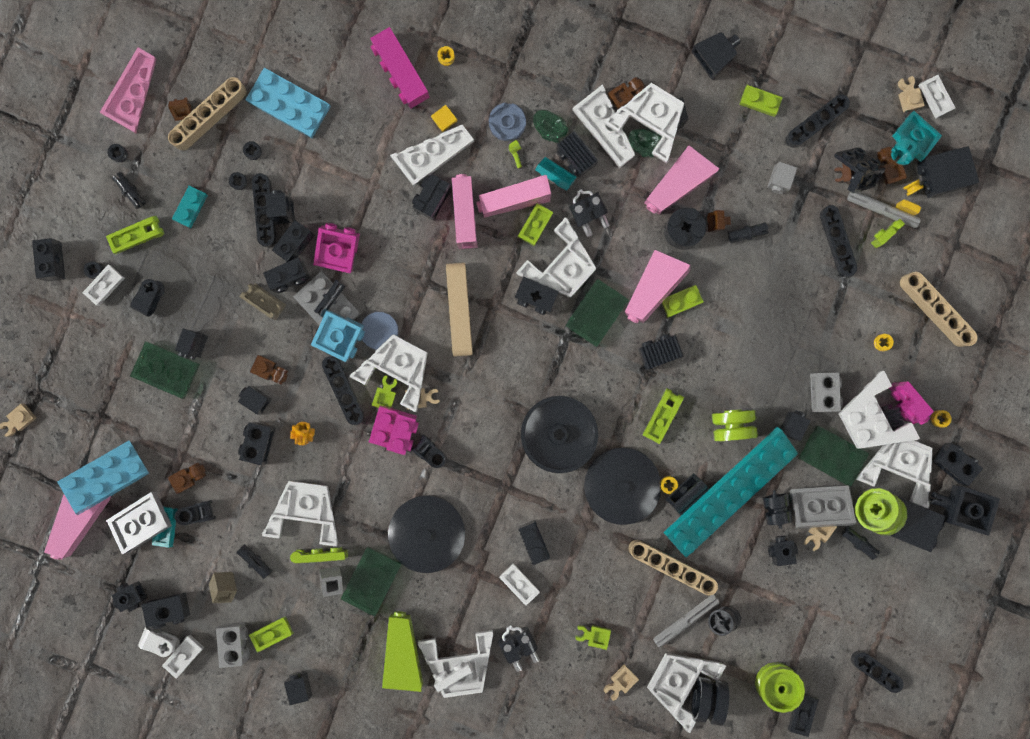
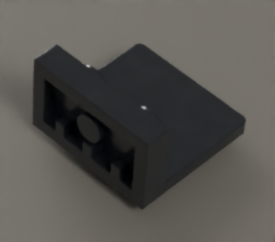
(867, 169)

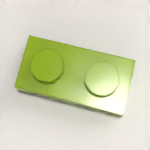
(760, 100)
(535, 224)
(682, 301)
(271, 634)

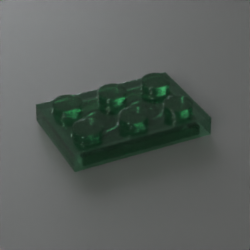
(597, 313)
(164, 370)
(833, 456)
(371, 581)

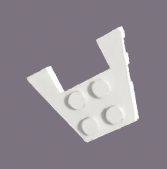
(654, 110)
(568, 269)
(400, 361)
(867, 421)
(904, 459)
(304, 503)
(676, 678)
(472, 682)

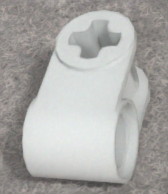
(158, 641)

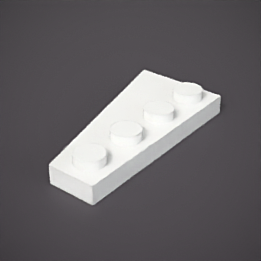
(593, 113)
(430, 155)

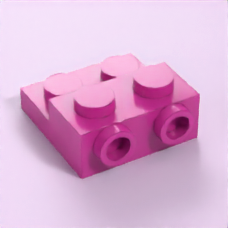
(336, 248)
(911, 405)
(393, 429)

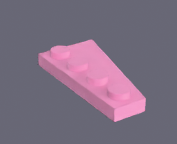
(130, 92)

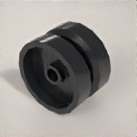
(710, 701)

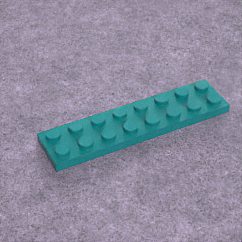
(731, 492)

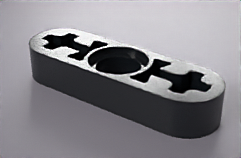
(885, 671)

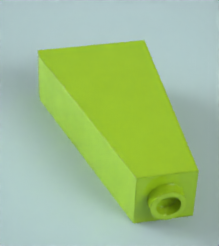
(401, 657)

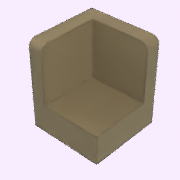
(222, 587)

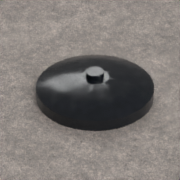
(559, 434)
(622, 486)
(426, 534)

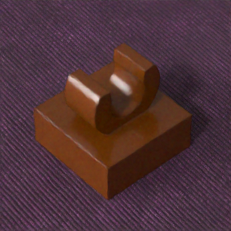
(180, 108)
(847, 174)
(717, 221)

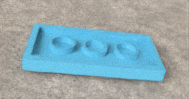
(288, 103)
(103, 477)

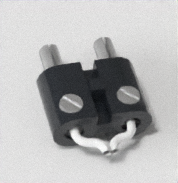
(588, 210)
(518, 645)

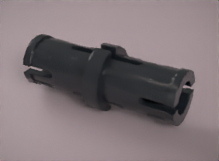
(129, 190)
(748, 232)
(329, 298)
(860, 542)
(254, 561)

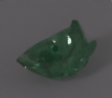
(550, 125)
(644, 141)

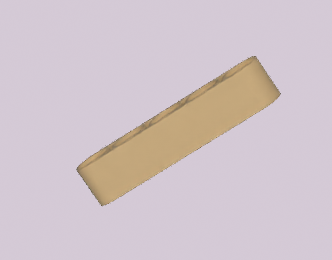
(209, 104)
(459, 309)
(947, 311)
(681, 571)

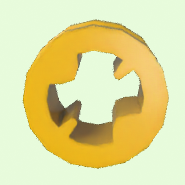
(444, 50)
(913, 187)
(883, 336)
(947, 418)
(672, 480)

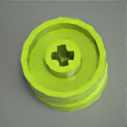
(734, 425)
(881, 511)
(779, 687)

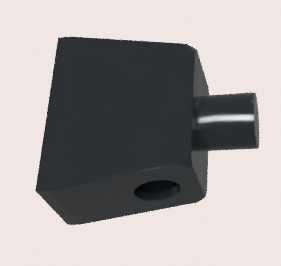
(716, 53)

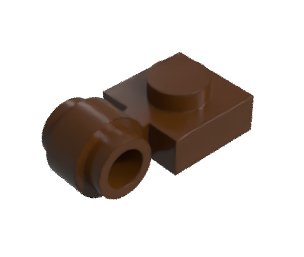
(622, 94)
(894, 172)
(265, 369)
(184, 479)

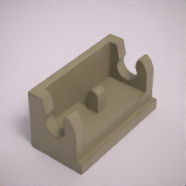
(263, 301)

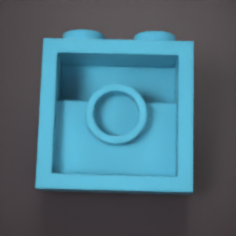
(338, 336)

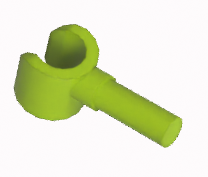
(513, 148)

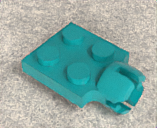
(914, 139)

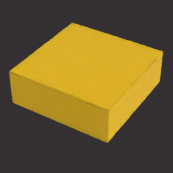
(444, 118)
(908, 207)

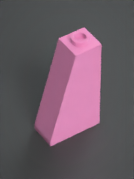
(682, 178)
(515, 197)
(464, 212)
(656, 283)
(71, 528)

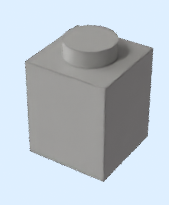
(781, 178)
(331, 581)

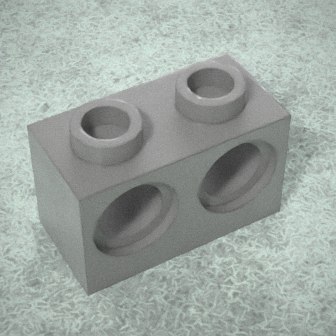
(820, 392)
(227, 644)

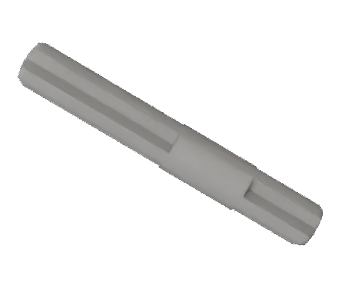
(884, 209)
(686, 621)

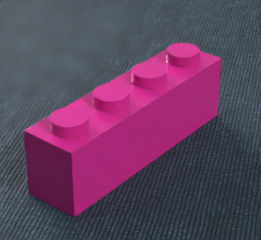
(399, 67)

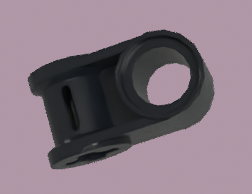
(147, 299)
(429, 451)
(198, 513)

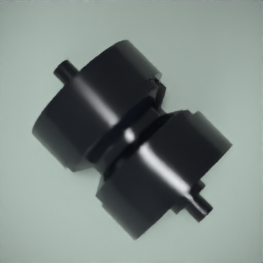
(777, 509)
(724, 620)

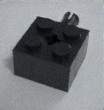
(958, 508)

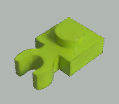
(883, 236)
(384, 395)
(596, 637)

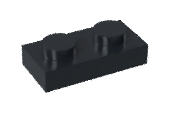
(803, 716)

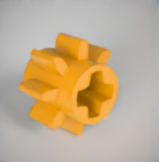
(302, 433)

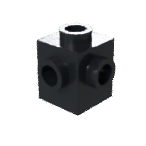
(783, 551)
(129, 596)

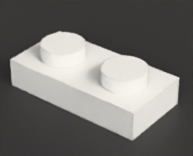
(936, 96)
(103, 285)
(519, 584)
(183, 656)
(446, 679)

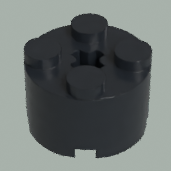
(688, 218)

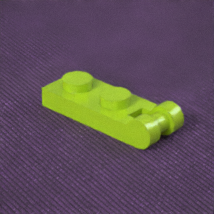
(134, 235)
(662, 416)
(319, 555)

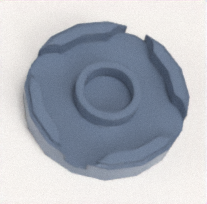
(507, 122)
(378, 329)

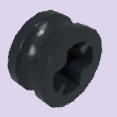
(247, 147)
(113, 148)
(232, 181)
(87, 269)

